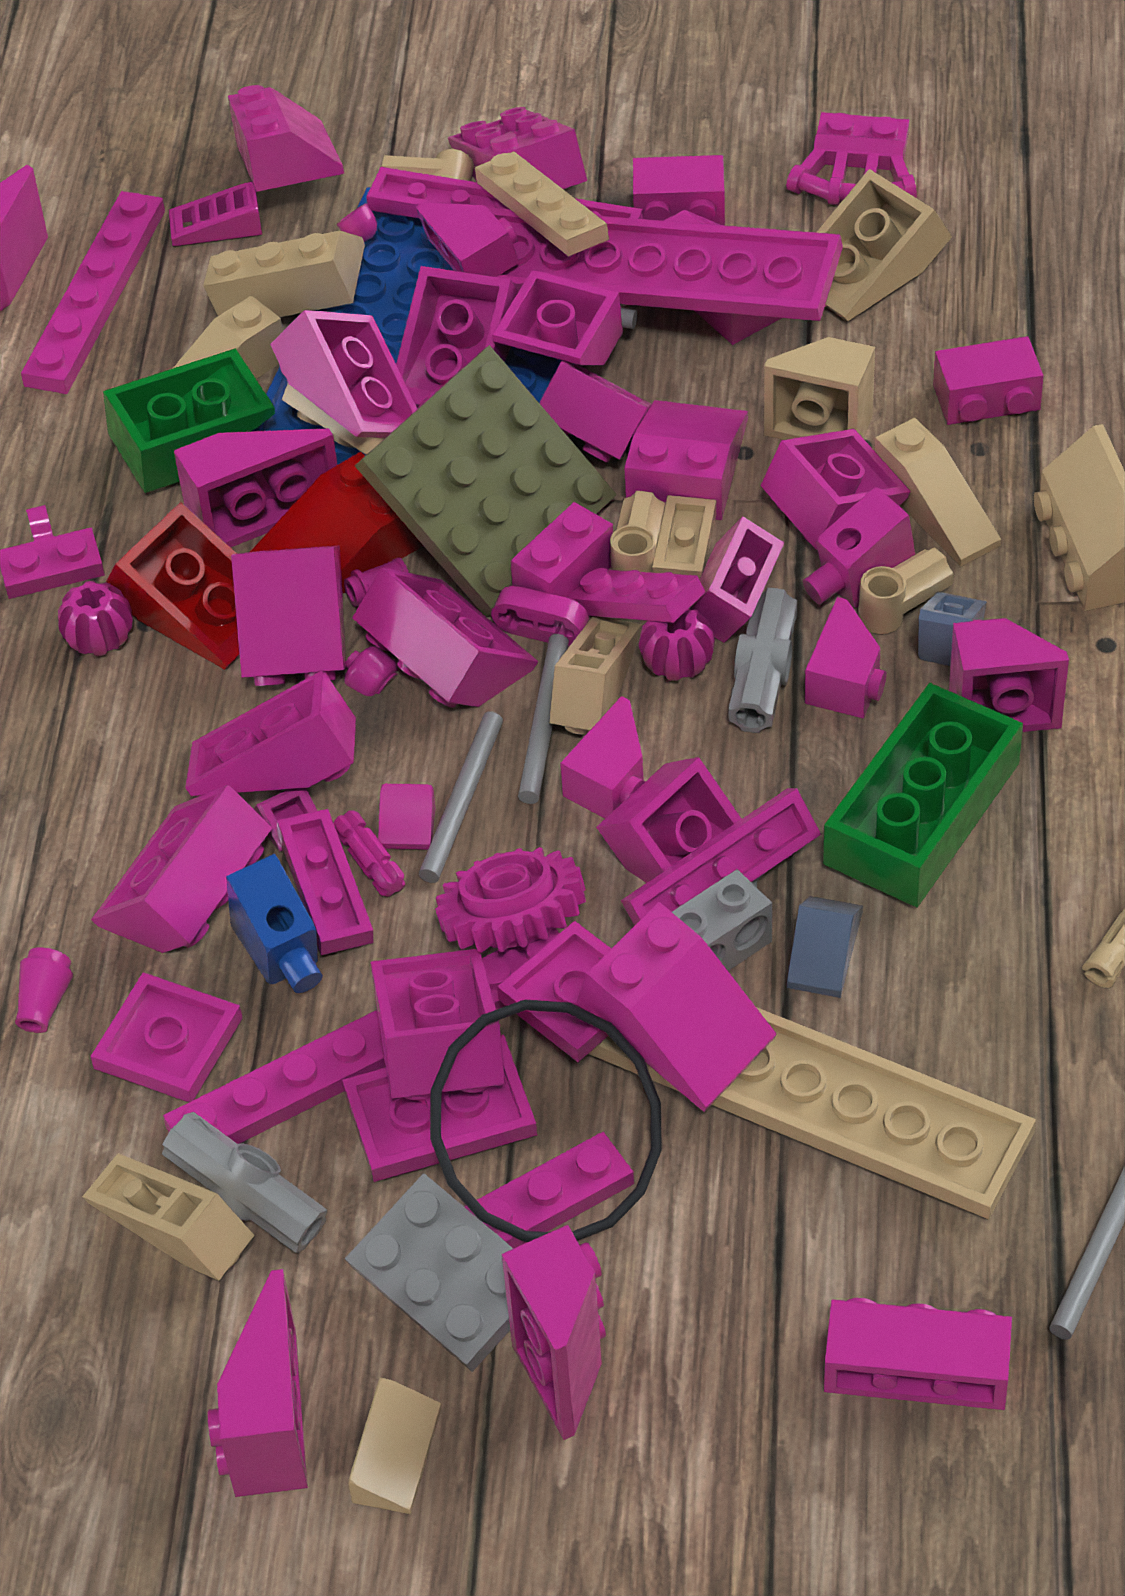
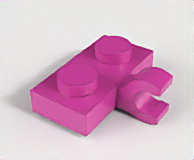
(49, 559)

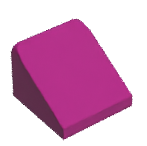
(284, 805)
(406, 816)

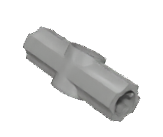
(763, 661)
(245, 1181)

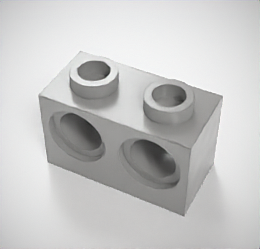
(730, 918)

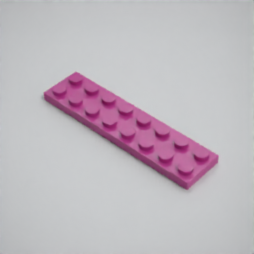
(692, 265)

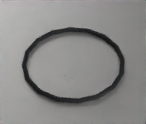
(622, 1043)

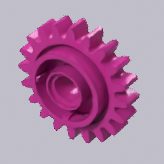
(510, 899)

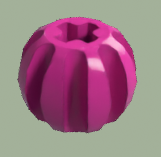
(95, 618)
(677, 647)

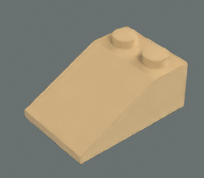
(884, 241)

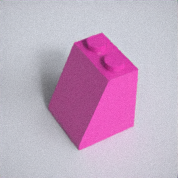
(289, 613)

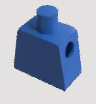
(274, 924)

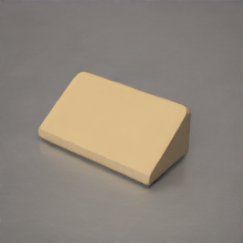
(393, 1448)

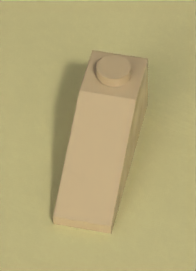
(246, 327)
(939, 493)
(592, 673)
(171, 1215)

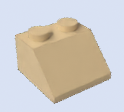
(819, 389)

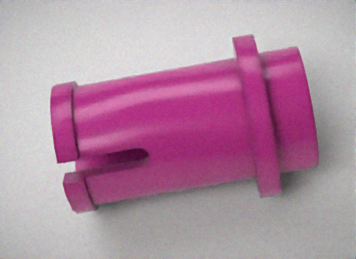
(360, 582)

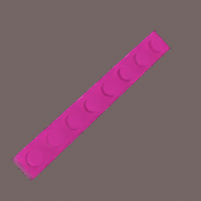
(317, 1069)

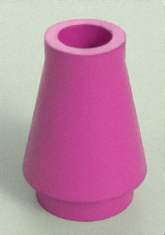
(41, 986)

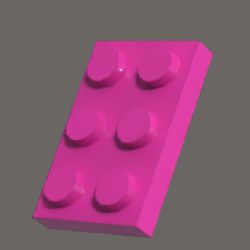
(398, 1129)

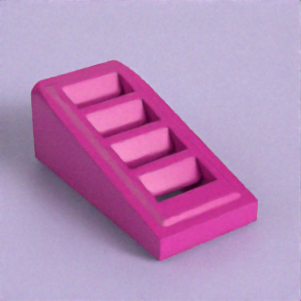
(225, 216)

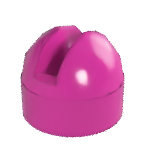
(359, 222)

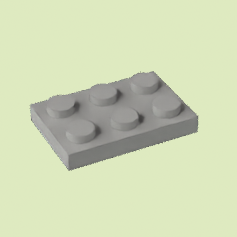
(439, 1270)

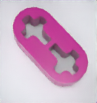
(538, 614)

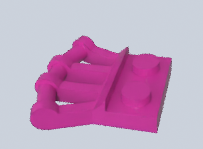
(853, 142)

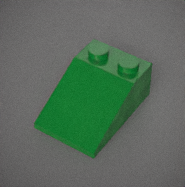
(179, 408)

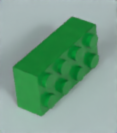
(922, 794)

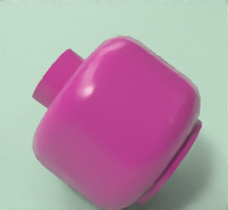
(369, 671)

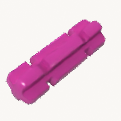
(369, 853)

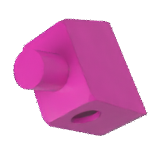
(865, 537)

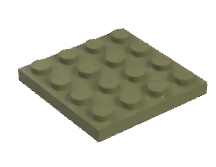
(481, 475)

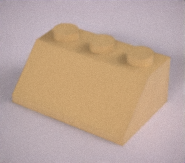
(289, 274)
(1086, 517)

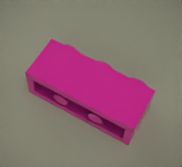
(918, 1353)

